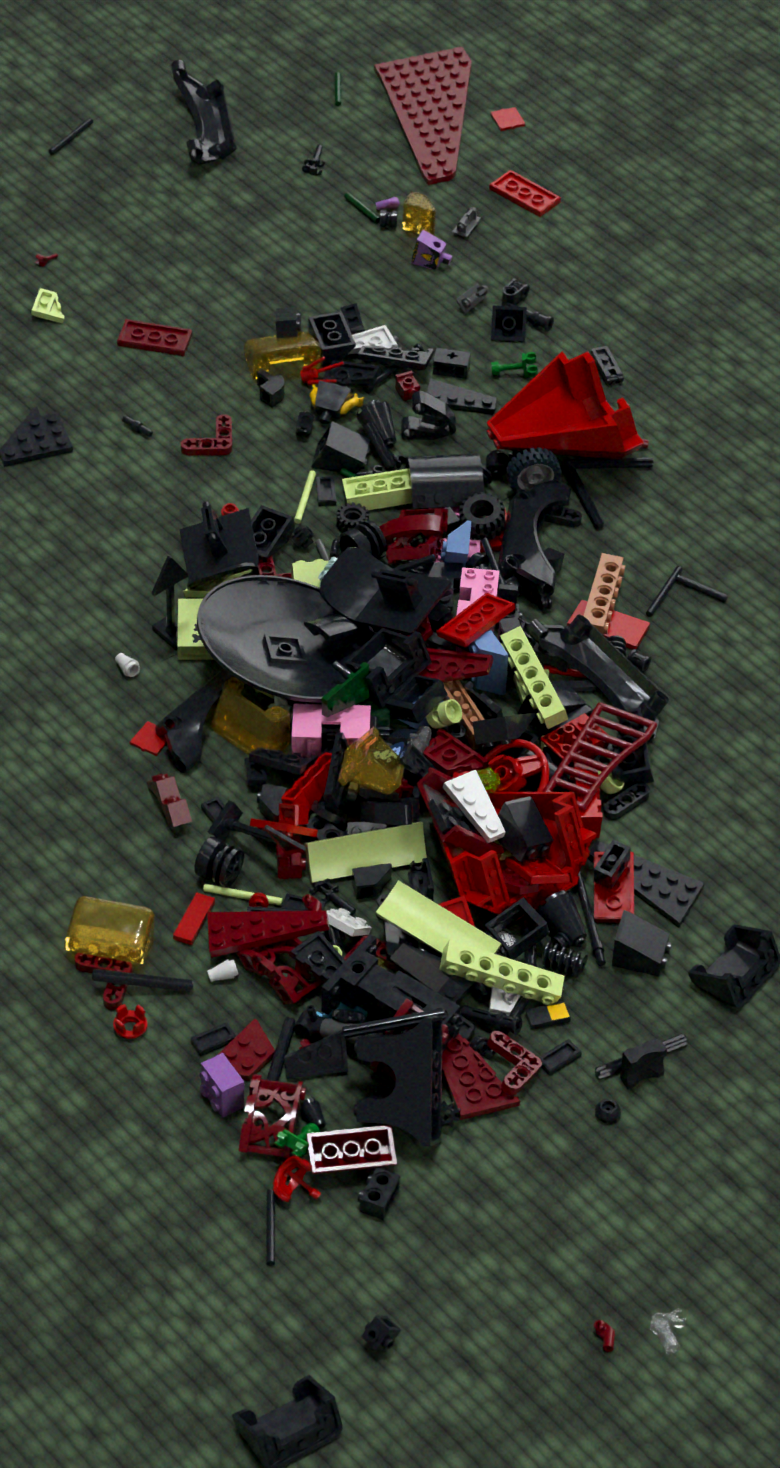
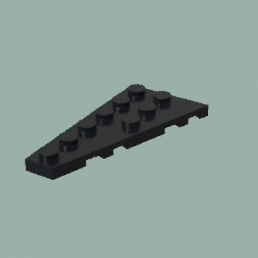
(661, 887)

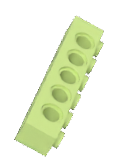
(555, 712)
(494, 965)

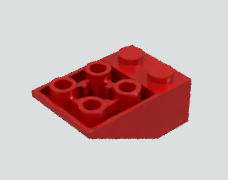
(563, 737)

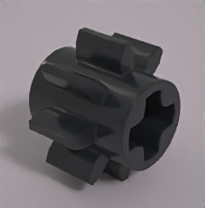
(303, 536)
(334, 936)
(453, 1113)

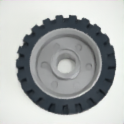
(532, 469)

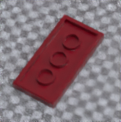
(154, 337)

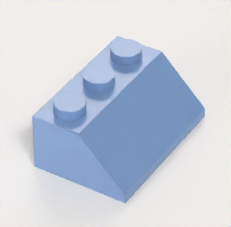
(497, 677)

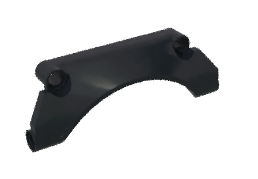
(210, 115)
(520, 544)
(601, 663)
(187, 722)

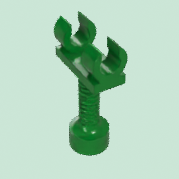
(529, 358)
(297, 1142)

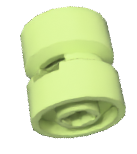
(445, 714)

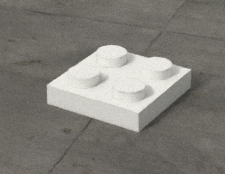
(343, 921)

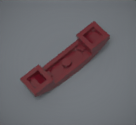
(410, 525)

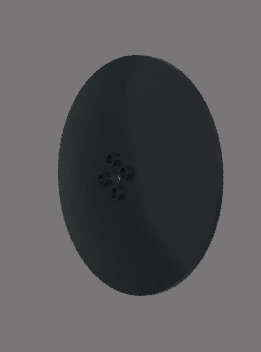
(258, 616)

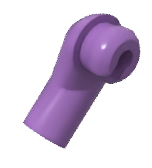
(391, 203)

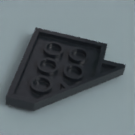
(36, 439)

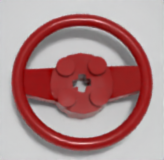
(514, 771)

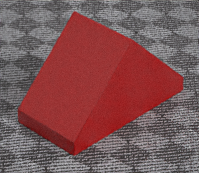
(293, 813)

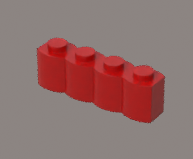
(311, 785)

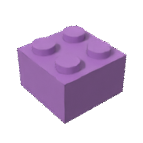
(222, 1085)

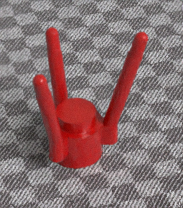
(310, 374)

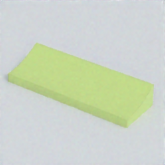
(379, 489)
(339, 855)
(431, 922)

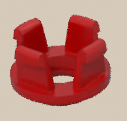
(124, 1016)

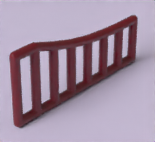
(616, 758)

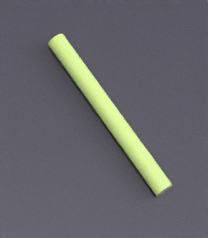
(304, 498)
(238, 893)

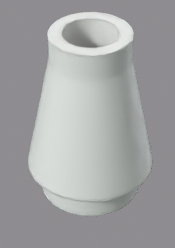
(128, 665)
(223, 971)

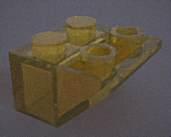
(418, 214)

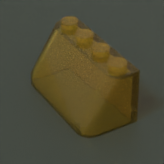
(110, 930)

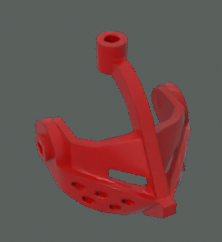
(284, 1191)

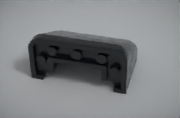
(741, 968)
(293, 1427)

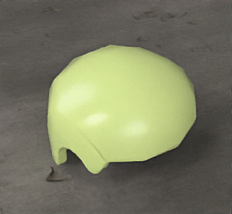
(611, 785)

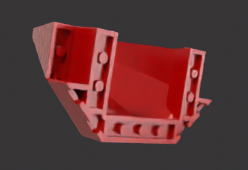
(566, 414)
(482, 876)

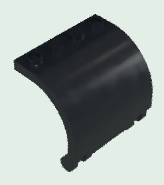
(444, 479)

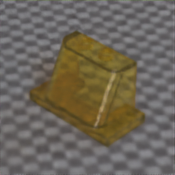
(372, 764)

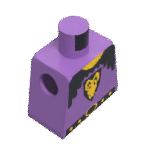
(430, 251)

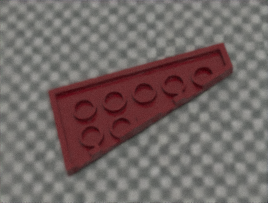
(456, 665)
(246, 930)
(472, 1081)

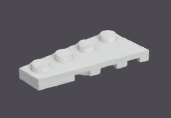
(475, 803)

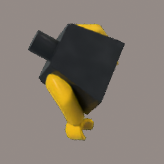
(333, 400)

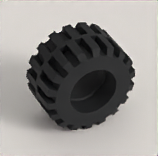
(483, 506)

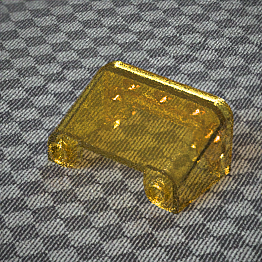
(272, 350)
(246, 723)

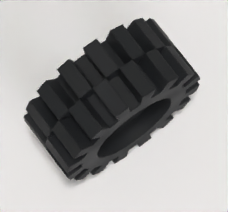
(350, 511)

